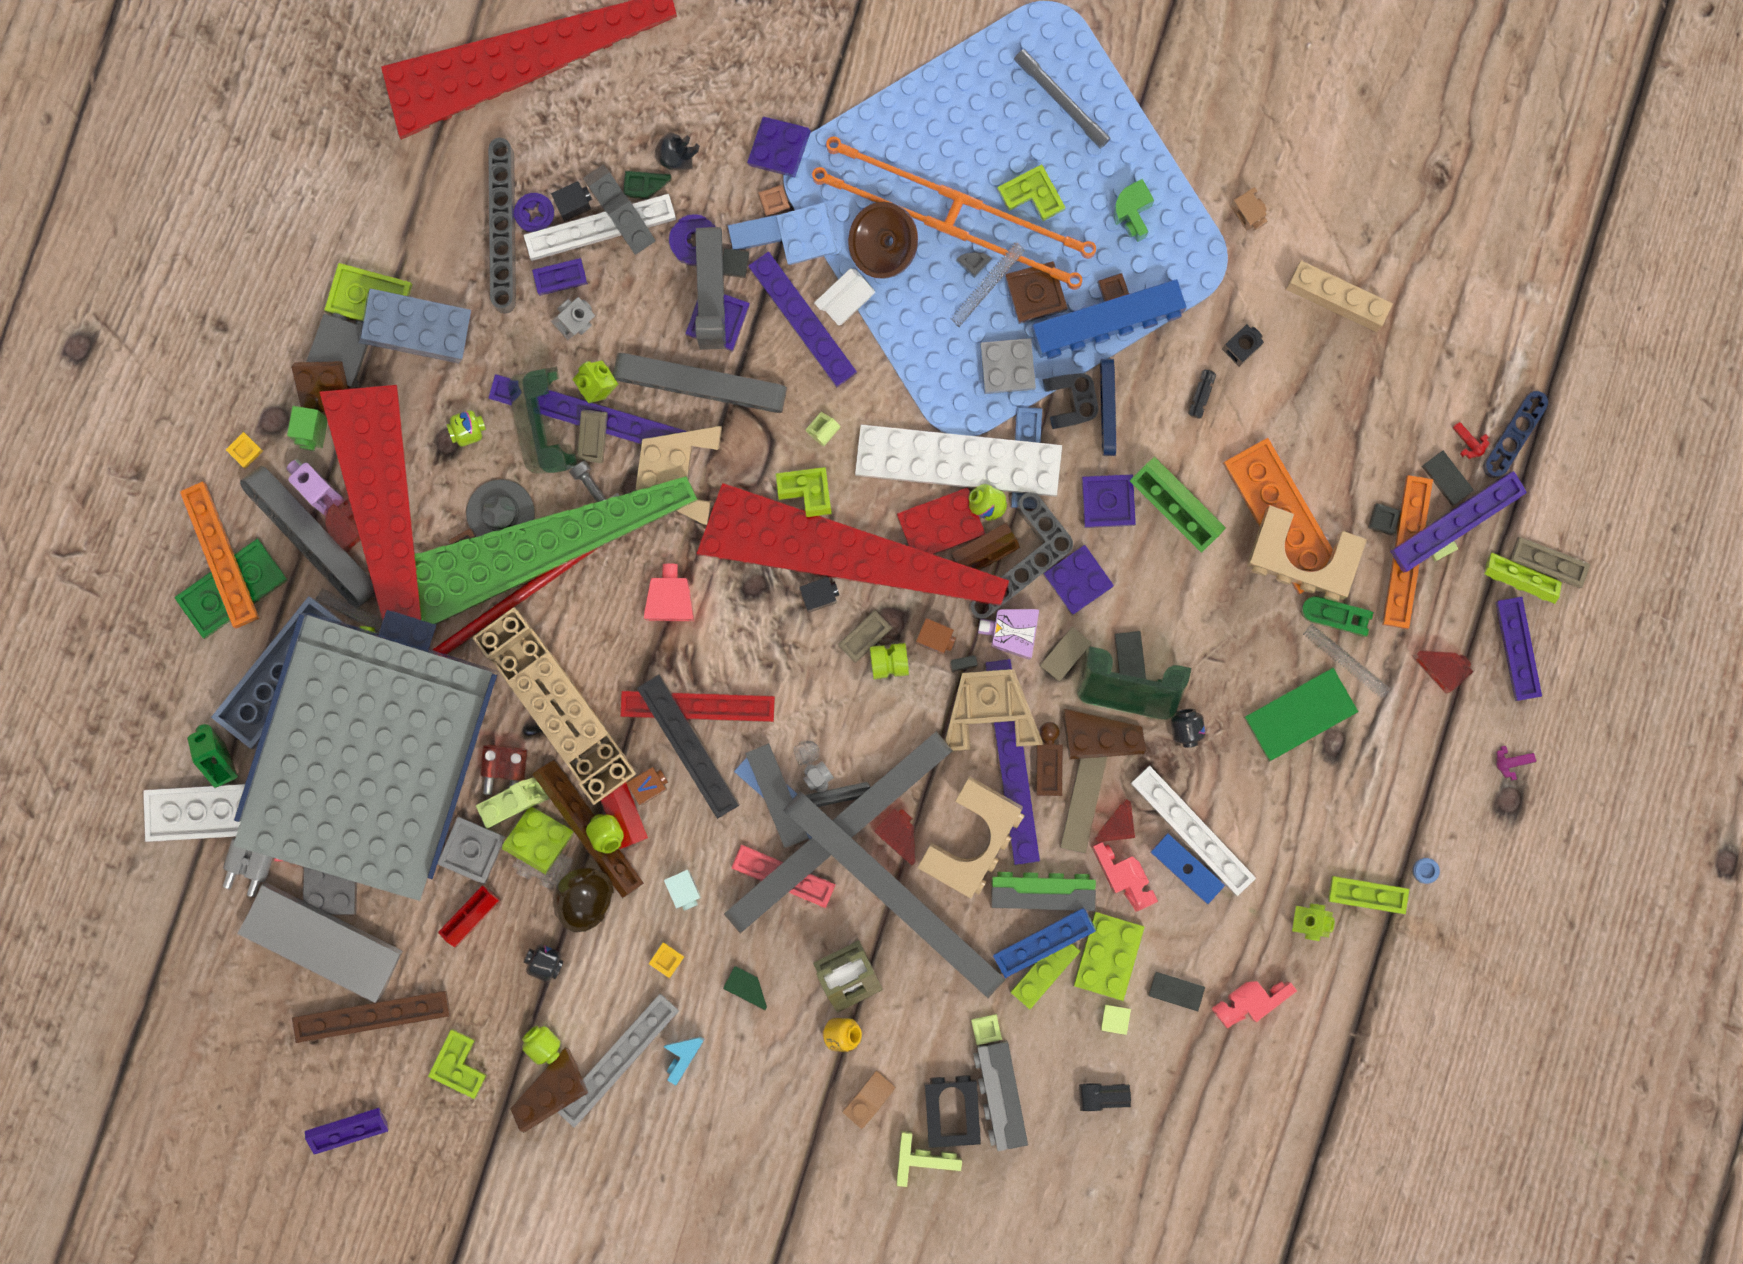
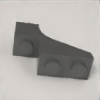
(619, 209)

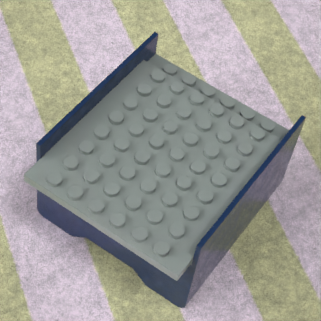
(364, 752)

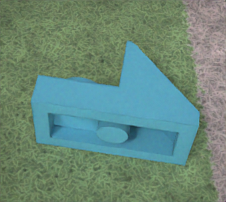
(686, 1051)

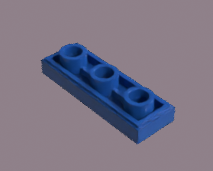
(1199, 880)

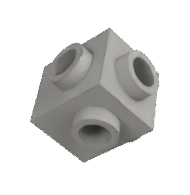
(573, 317)

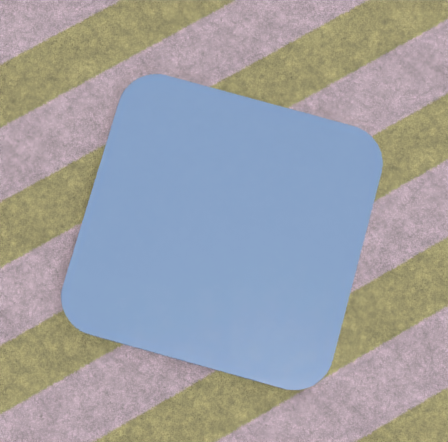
(972, 127)

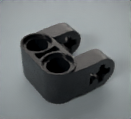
(1076, 399)

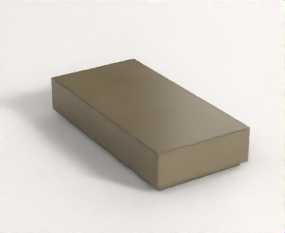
(592, 436)
(864, 636)
(1065, 654)

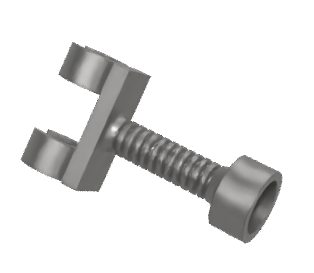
(581, 472)

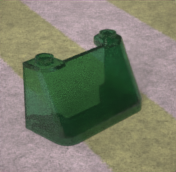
(536, 453)
(1128, 693)

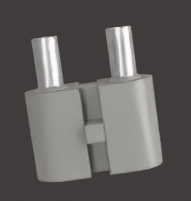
(248, 863)

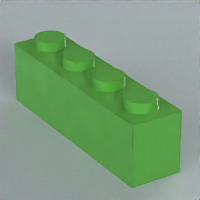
(1178, 504)

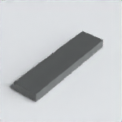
(775, 793)

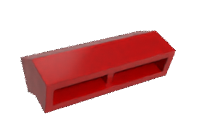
(622, 807)
(469, 916)

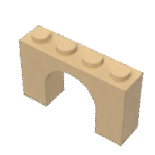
(1270, 557)
(968, 873)

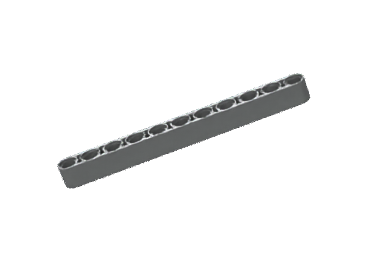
(850, 821)
(893, 894)

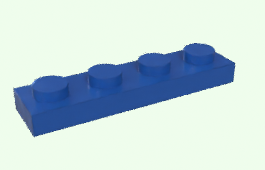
(1044, 942)

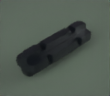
(1202, 394)

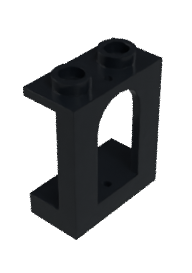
(932, 1092)

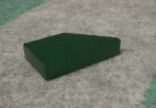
(644, 184)
(746, 987)

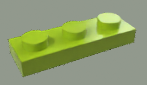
(1523, 578)
(1368, 895)
(1043, 975)

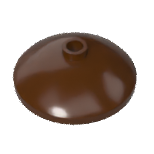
(871, 235)

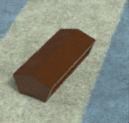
(987, 548)

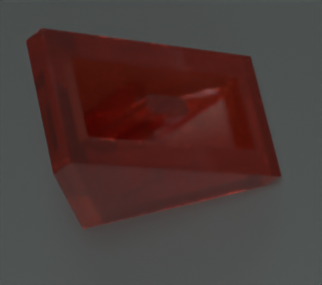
(1119, 825)

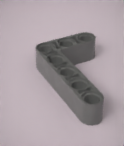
(710, 289)
(1028, 564)

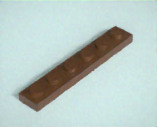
(578, 817)
(371, 1016)

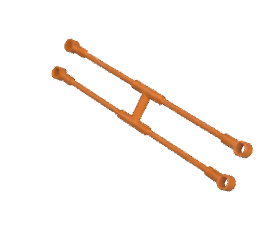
(959, 199)

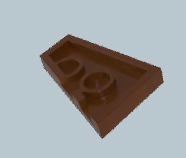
(550, 1092)

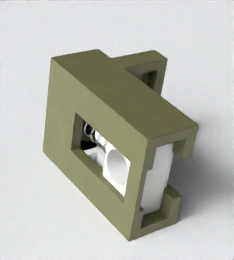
(847, 976)

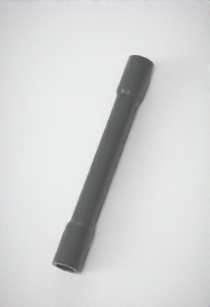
(1033, 69)

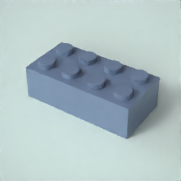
(414, 326)

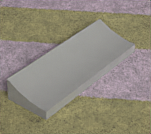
(320, 942)

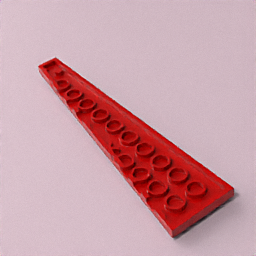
(459, 77)
(373, 466)
(781, 536)

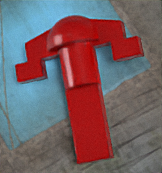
(1477, 448)

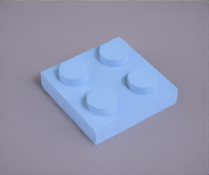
(806, 233)

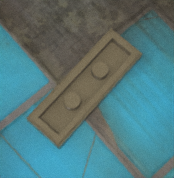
(1550, 562)

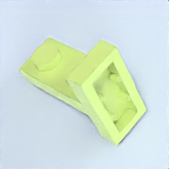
(511, 802)
(922, 1158)

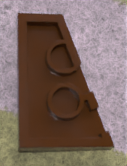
(1100, 737)

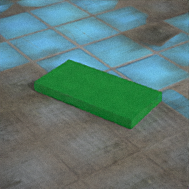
(203, 601)
(1301, 714)

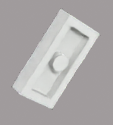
(845, 296)

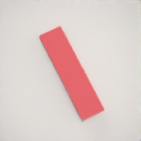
(760, 866)

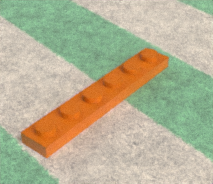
(1411, 521)
(219, 555)

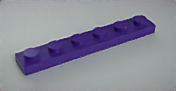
(802, 319)
(1458, 521)

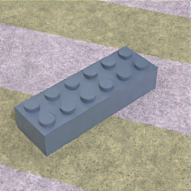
(248, 704)

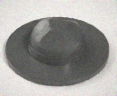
(498, 506)

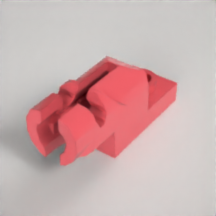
(1126, 876)
(1252, 1000)

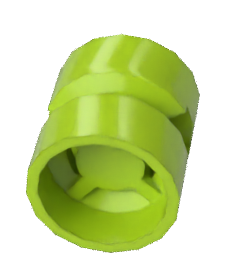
(889, 661)

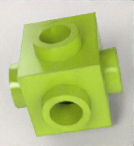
(595, 381)
(1313, 922)

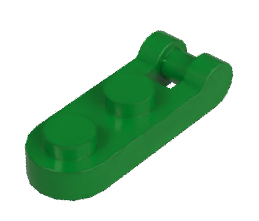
(1336, 615)

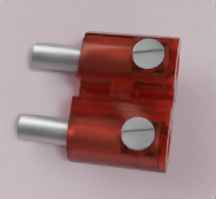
(502, 763)

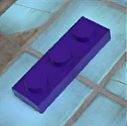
(346, 1131)

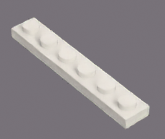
(593, 229)
(1193, 831)

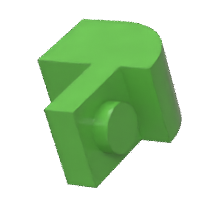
(1129, 204)

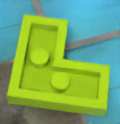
(1032, 186)
(811, 485)
(450, 1066)

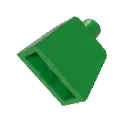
(203, 746)

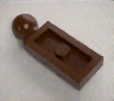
(1049, 762)

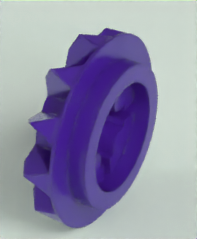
(529, 202)

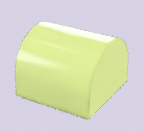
(823, 428)

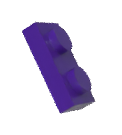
(559, 276)

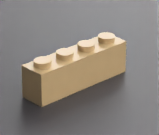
(1339, 296)

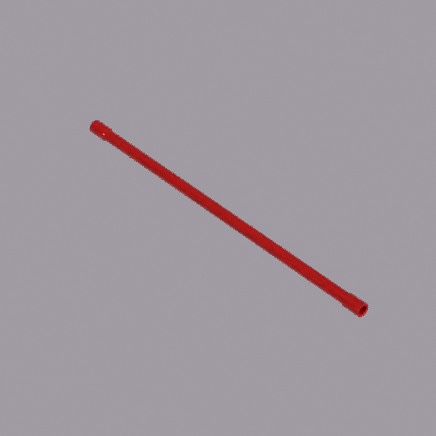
(504, 606)

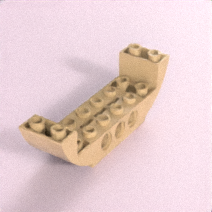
(555, 705)

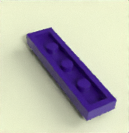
(1518, 649)

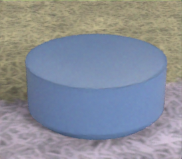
(1425, 870)

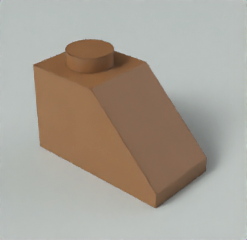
(868, 1099)

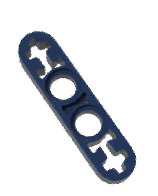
(1108, 407)
(1515, 434)

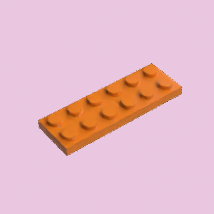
(1266, 483)

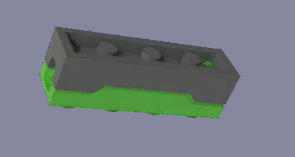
(1043, 893)

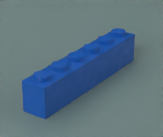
(1109, 318)

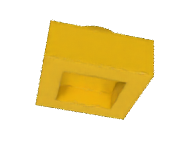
(244, 450)
(666, 960)

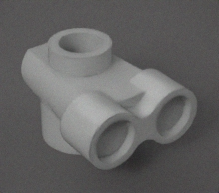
(817, 777)

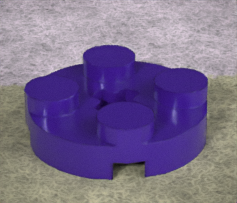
(682, 232)

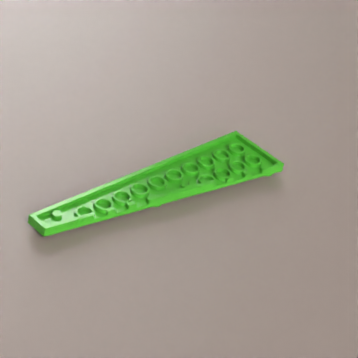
(485, 566)

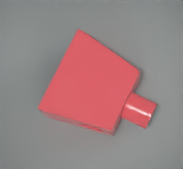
(669, 597)

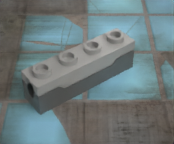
(1002, 1096)

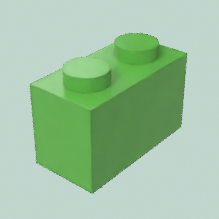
(307, 428)

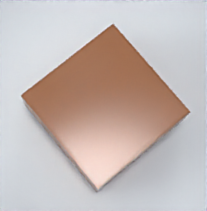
(774, 201)

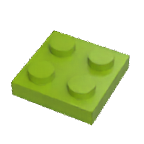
(537, 840)

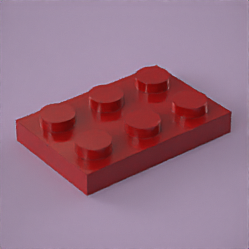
(941, 523)

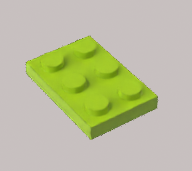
(351, 288)
(1109, 956)

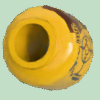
(842, 1034)

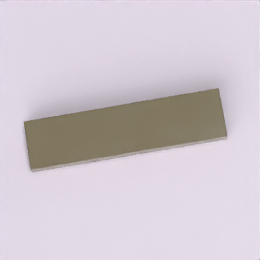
(1083, 804)

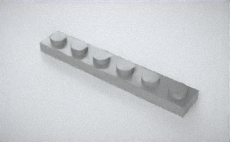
(620, 1057)

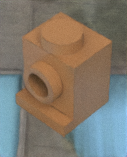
(1250, 210)

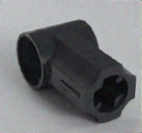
(1098, 1096)

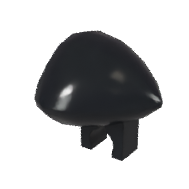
(674, 154)

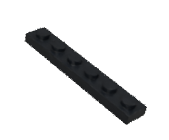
(688, 746)

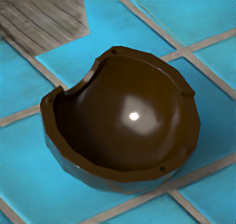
(582, 899)

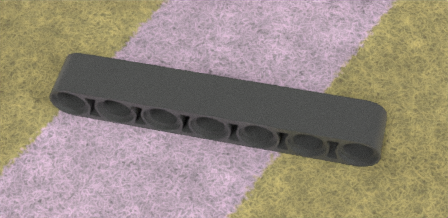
(497, 214)
(699, 382)
(308, 536)

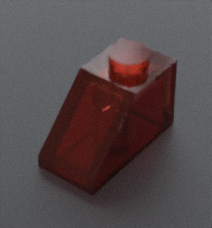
(1444, 668)
(898, 834)

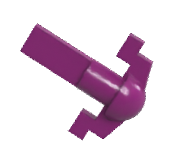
(1503, 764)

